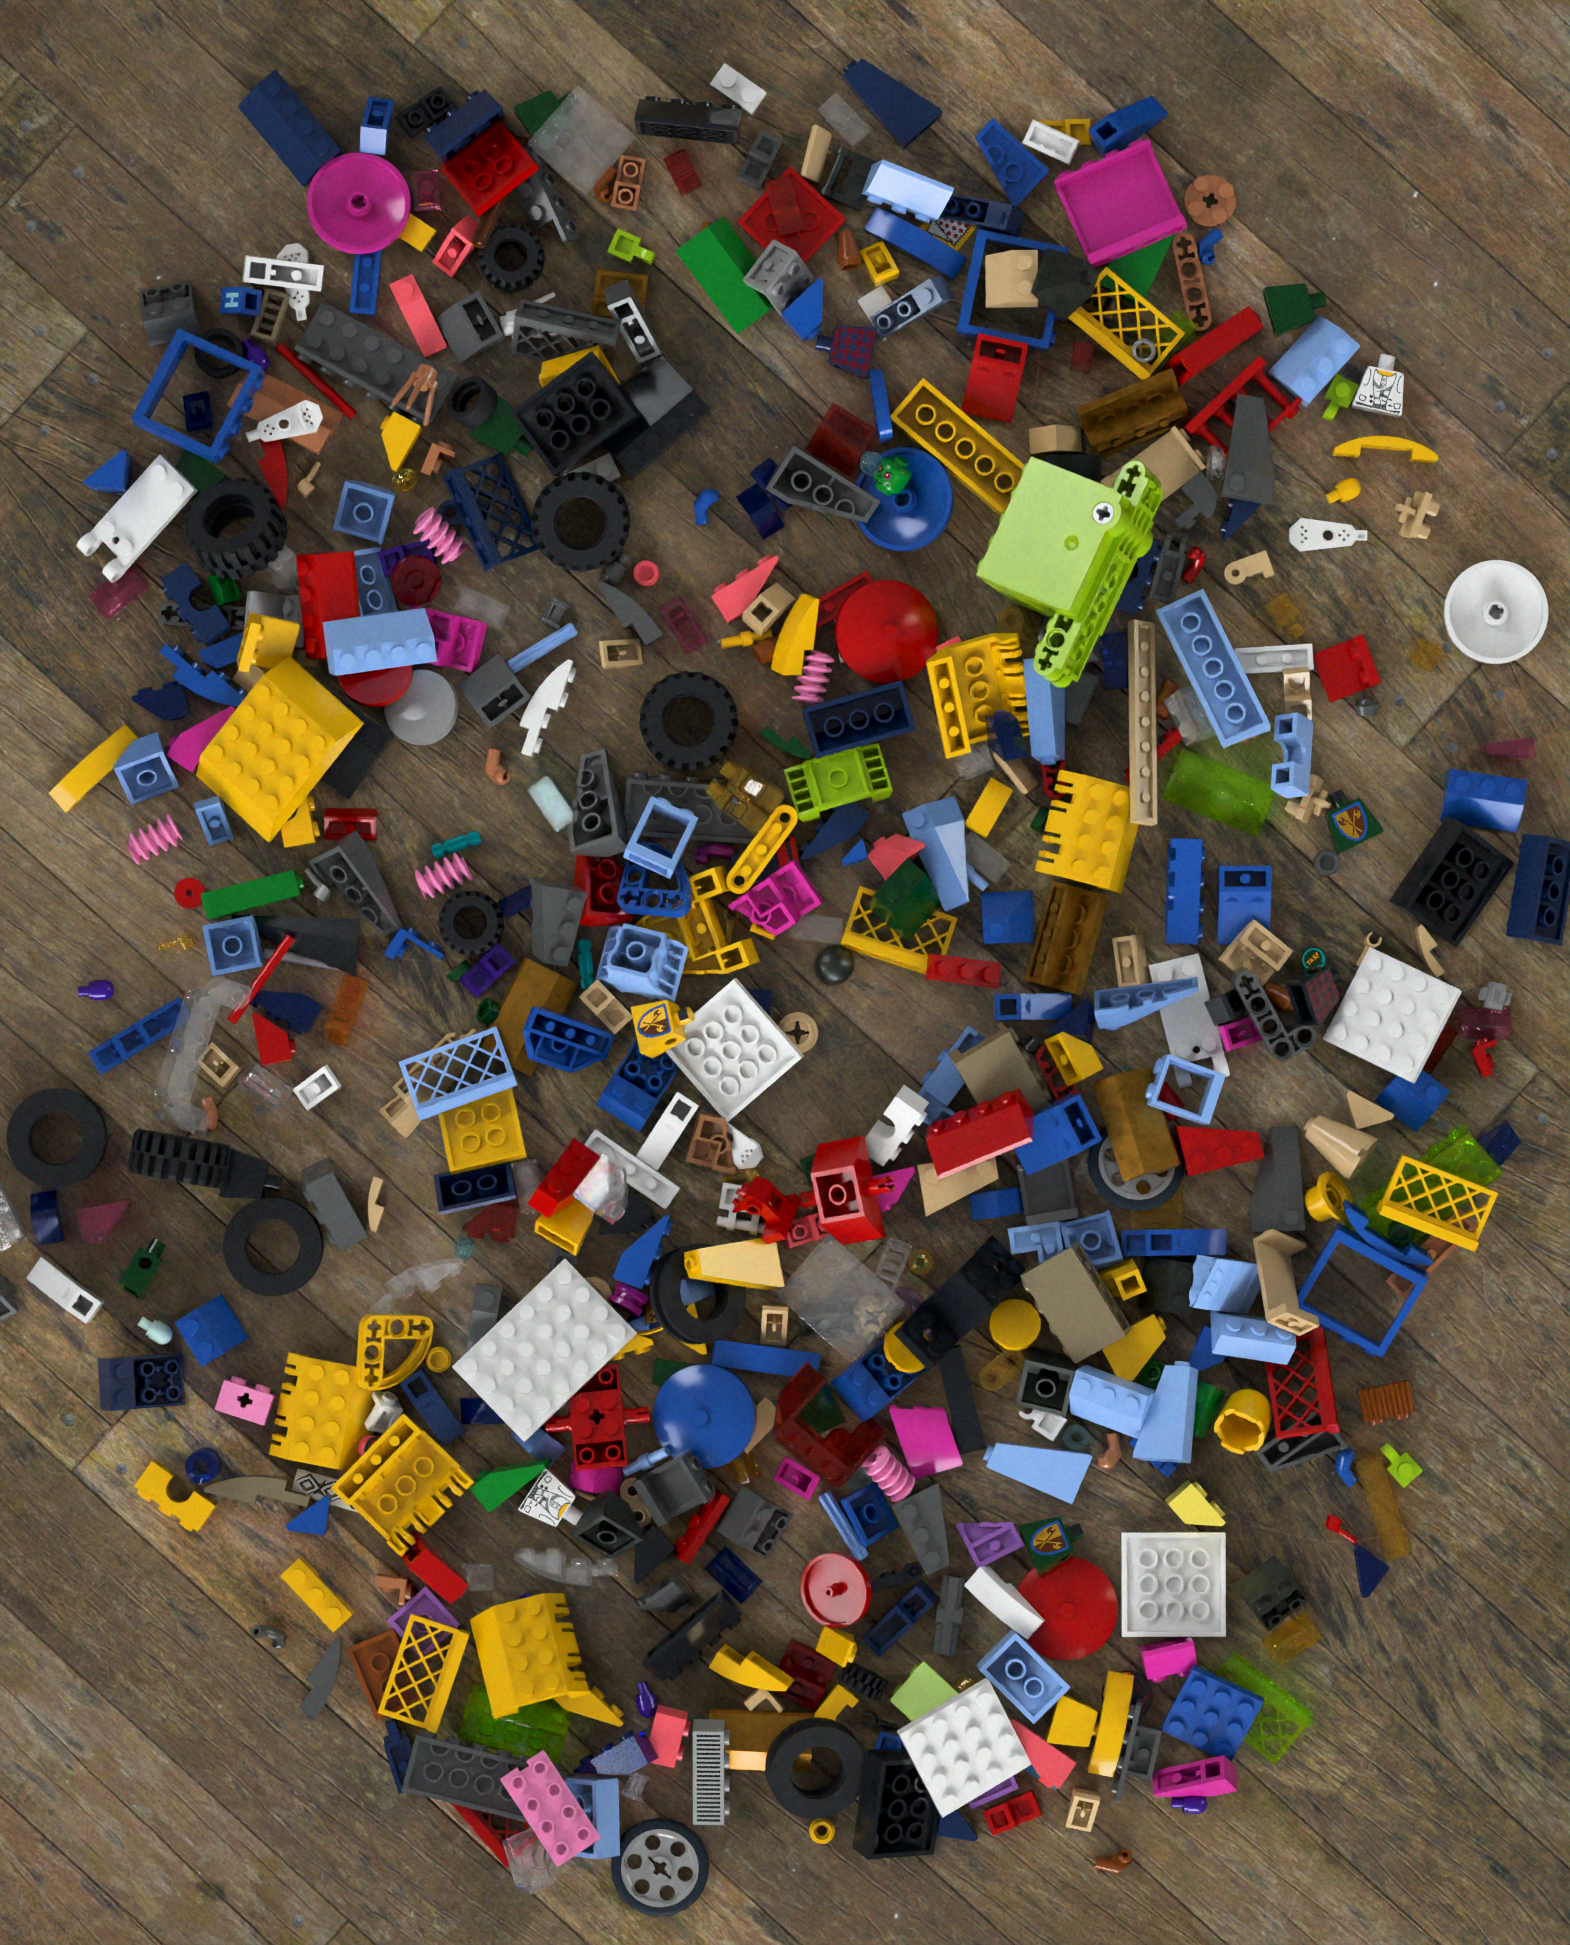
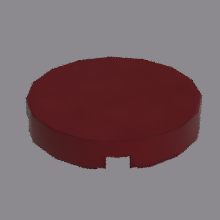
(415, 580)

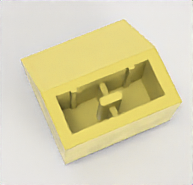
(1191, 1506)

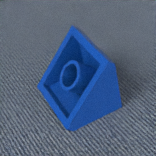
(113, 475)
(869, 1513)

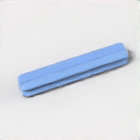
(542, 647)
(843, 1525)

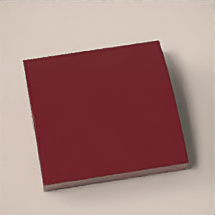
(810, 1673)

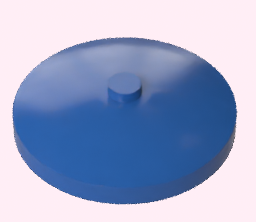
(917, 513)
(705, 1412)

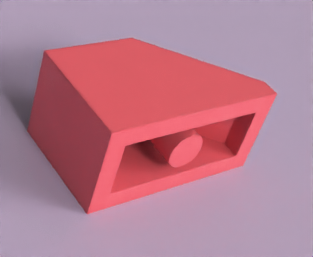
(456, 247)
(892, 852)

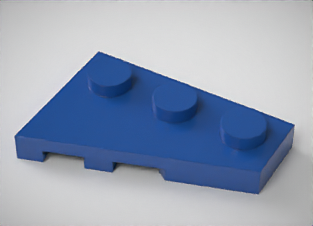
(1011, 162)

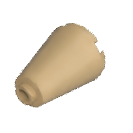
(1340, 1144)

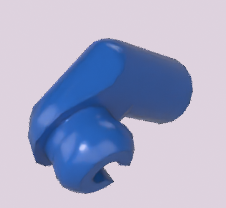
(1206, 246)
(702, 503)
(1343, 1465)

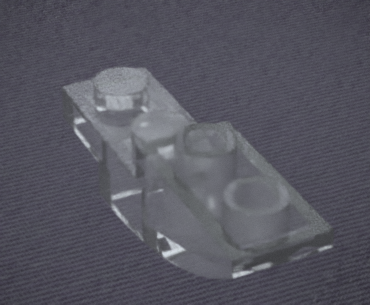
(425, 1276)
(554, 1566)

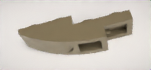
(247, 1488)

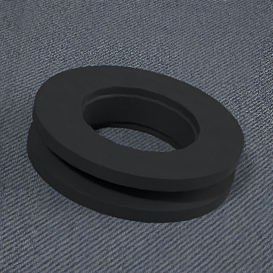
(20, 1137)
(237, 1255)
(672, 1313)
(793, 1742)

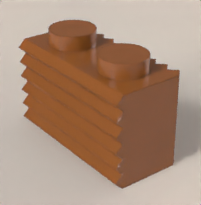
(1386, 1401)

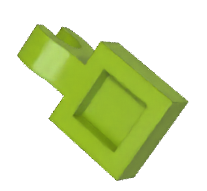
(627, 246)
(1340, 395)
(1402, 1466)

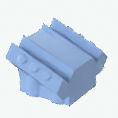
(642, 962)
(1224, 1284)

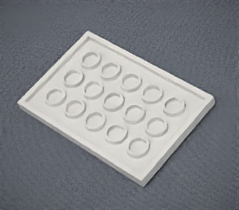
(544, 1350)

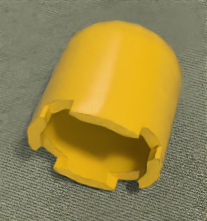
(1244, 1421)

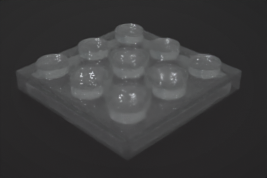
(581, 140)

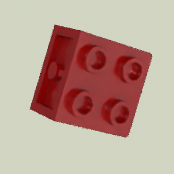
(1346, 668)

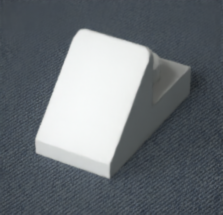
(317, 1087)

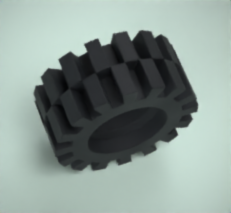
(863, 1680)

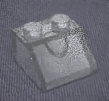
(604, 1190)

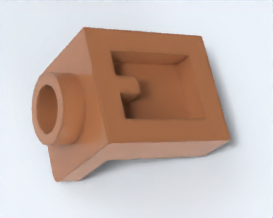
(433, 462)
(390, 1583)

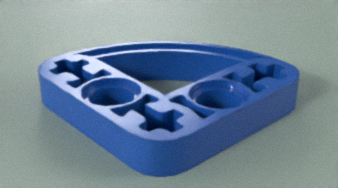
(880, 406)
(642, 894)

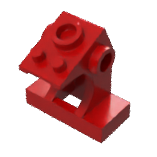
(755, 1199)

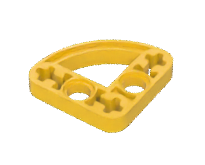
(384, 1332)

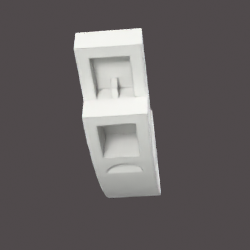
(551, 696)

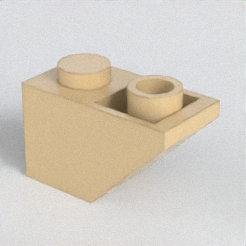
(767, 608)

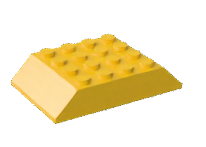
(277, 746)

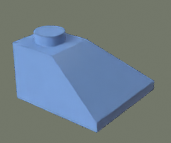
(145, 769)

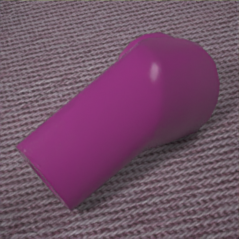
(714, 849)

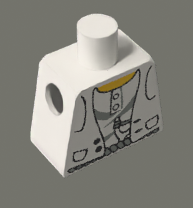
(1381, 389)
(551, 1500)

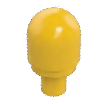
(1344, 491)

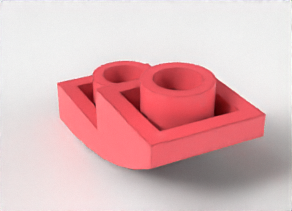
(805, 1230)

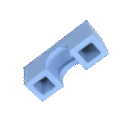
(1295, 736)

